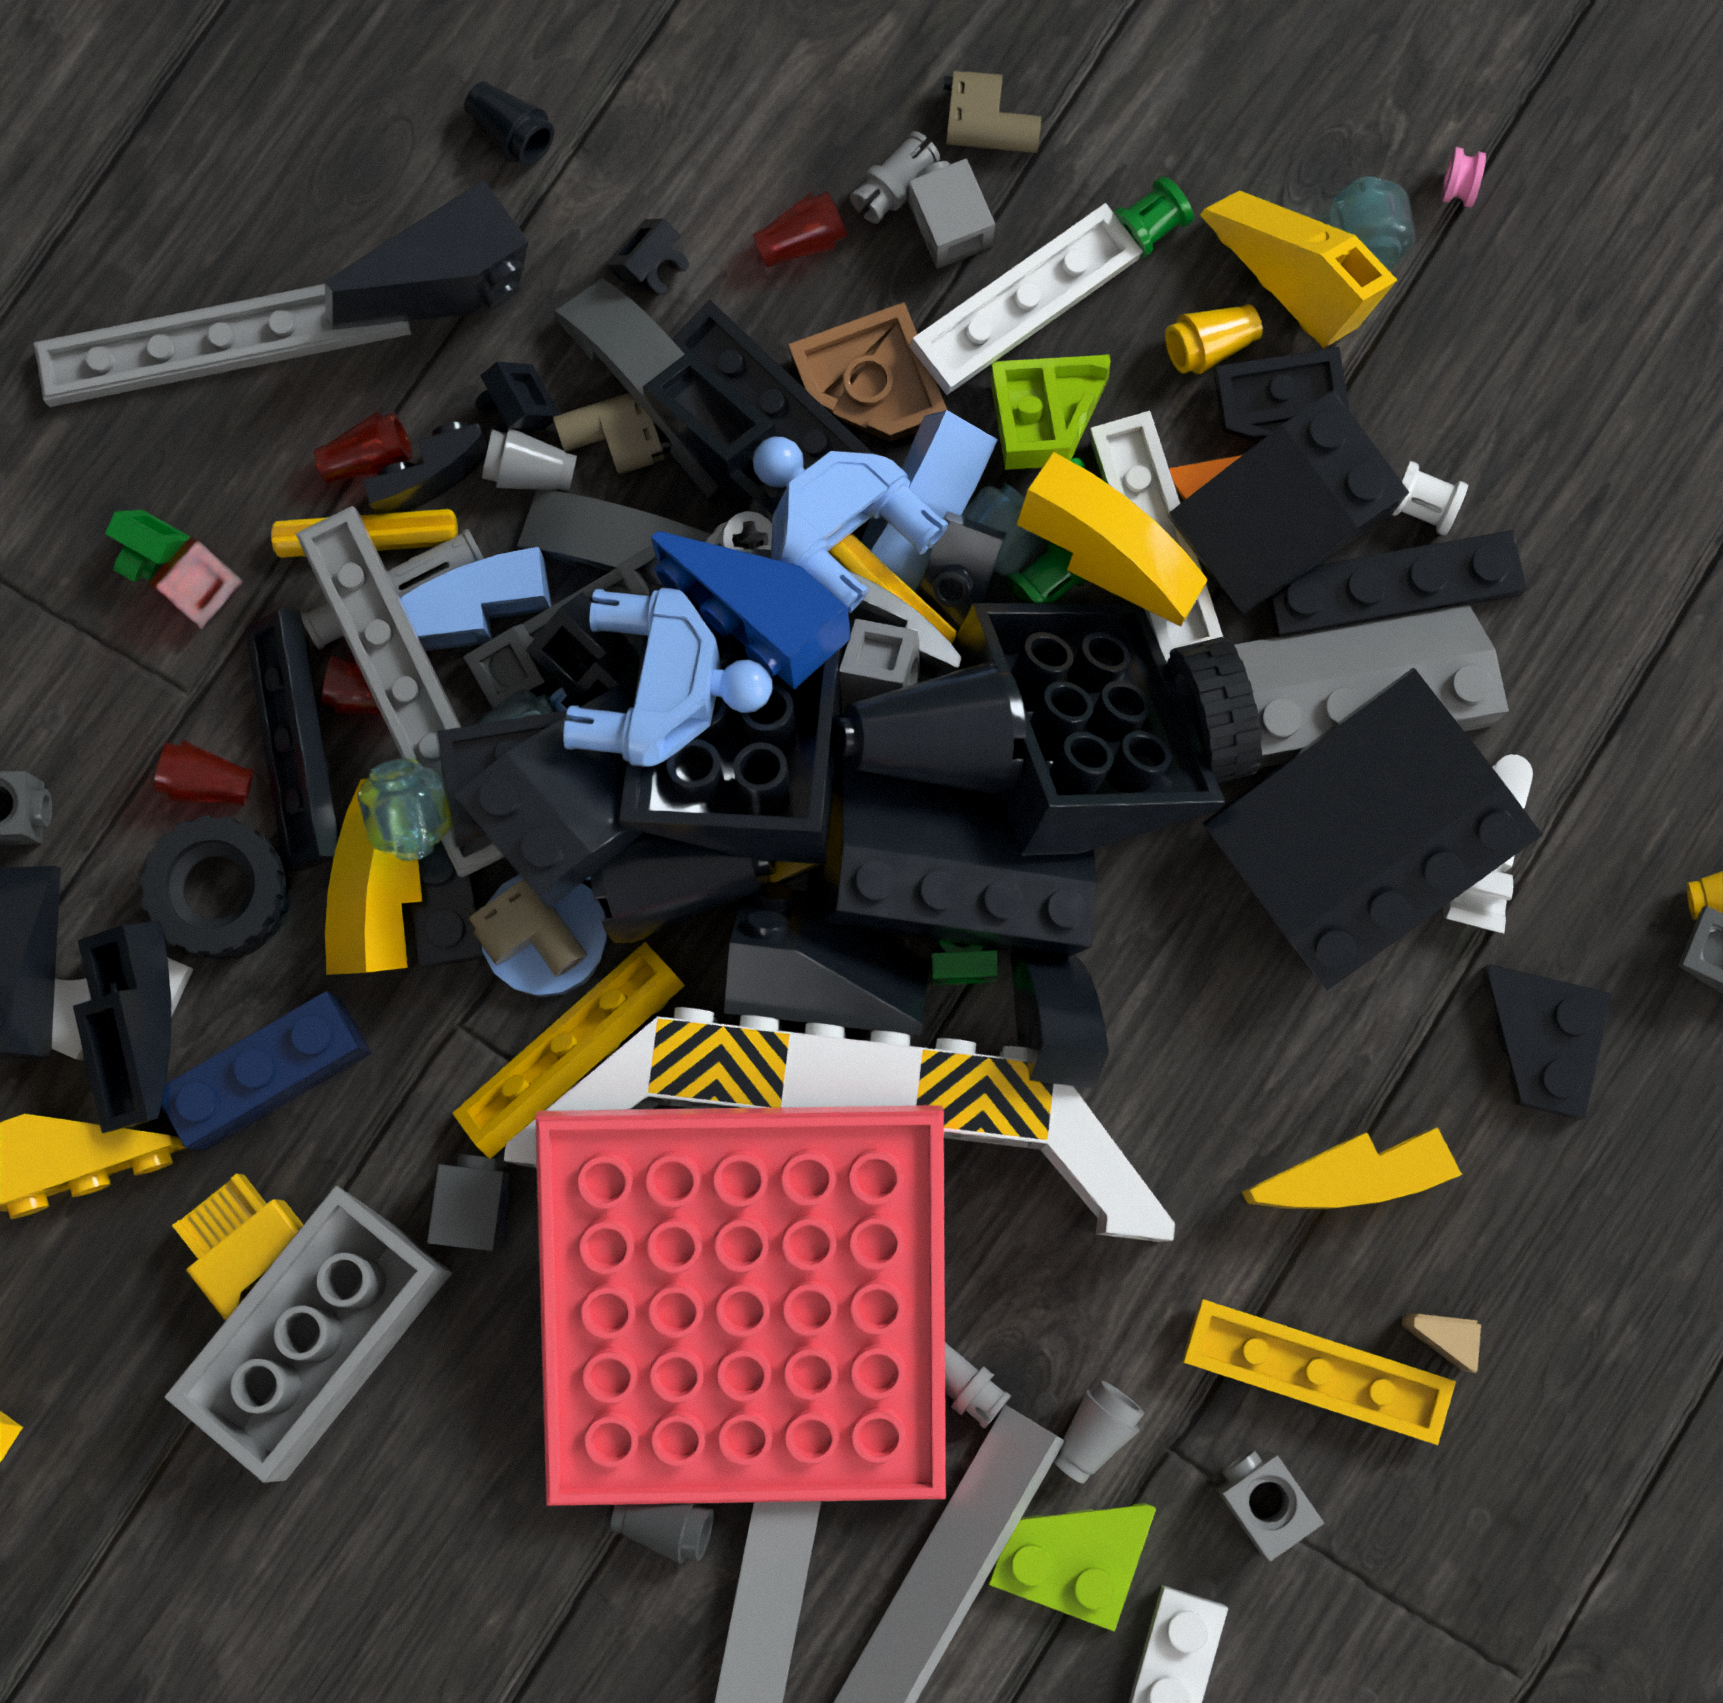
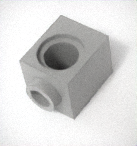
(951, 212)
(878, 661)
(1292, 1520)

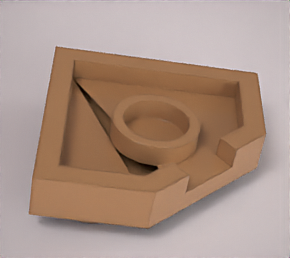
(869, 374)

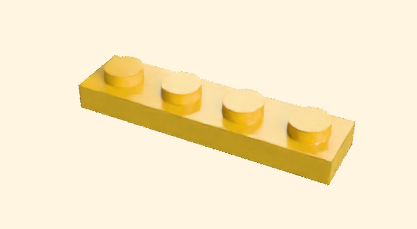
(568, 1050)
(1318, 1371)

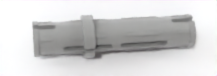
(457, 552)

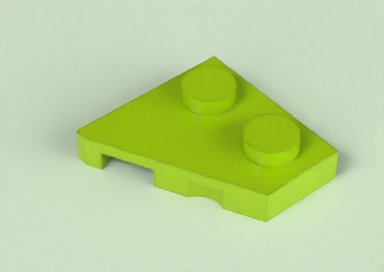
(1045, 405)
(1076, 1560)

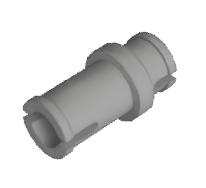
(888, 183)
(972, 1388)

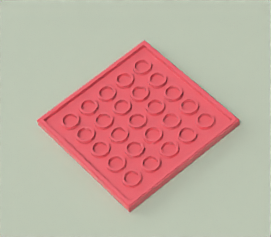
(742, 1304)

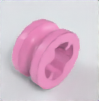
(1463, 177)

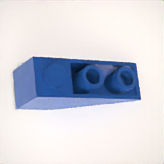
(765, 603)

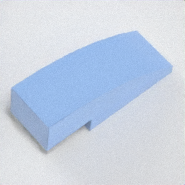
(943, 474)
(460, 603)

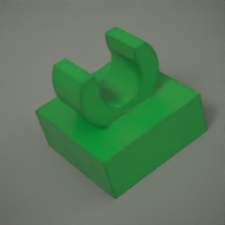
(146, 543)
(963, 965)

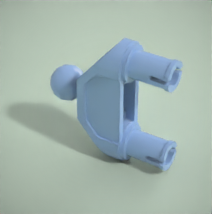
(831, 503)
(675, 684)

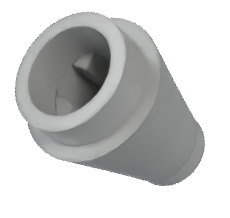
(527, 463)
(1098, 1431)

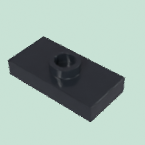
(960, 568)

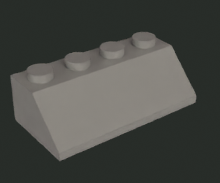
(1323, 675)
(308, 1336)

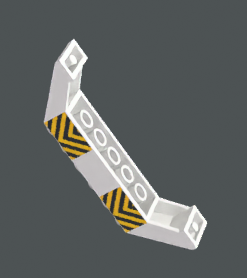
(983, 1097)

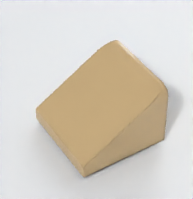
(1450, 1337)

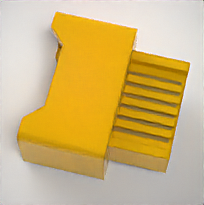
(235, 1241)

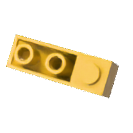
(1308, 265)
(57, 1155)

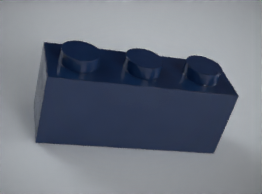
(263, 1072)

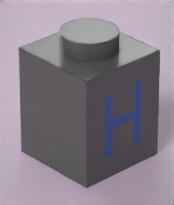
(470, 1204)

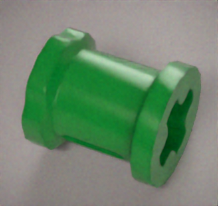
(1156, 214)
(1045, 578)

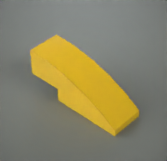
(1111, 540)
(366, 902)
(1359, 1175)

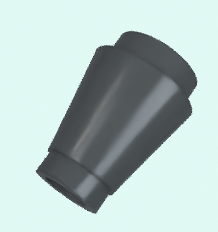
(668, 1529)

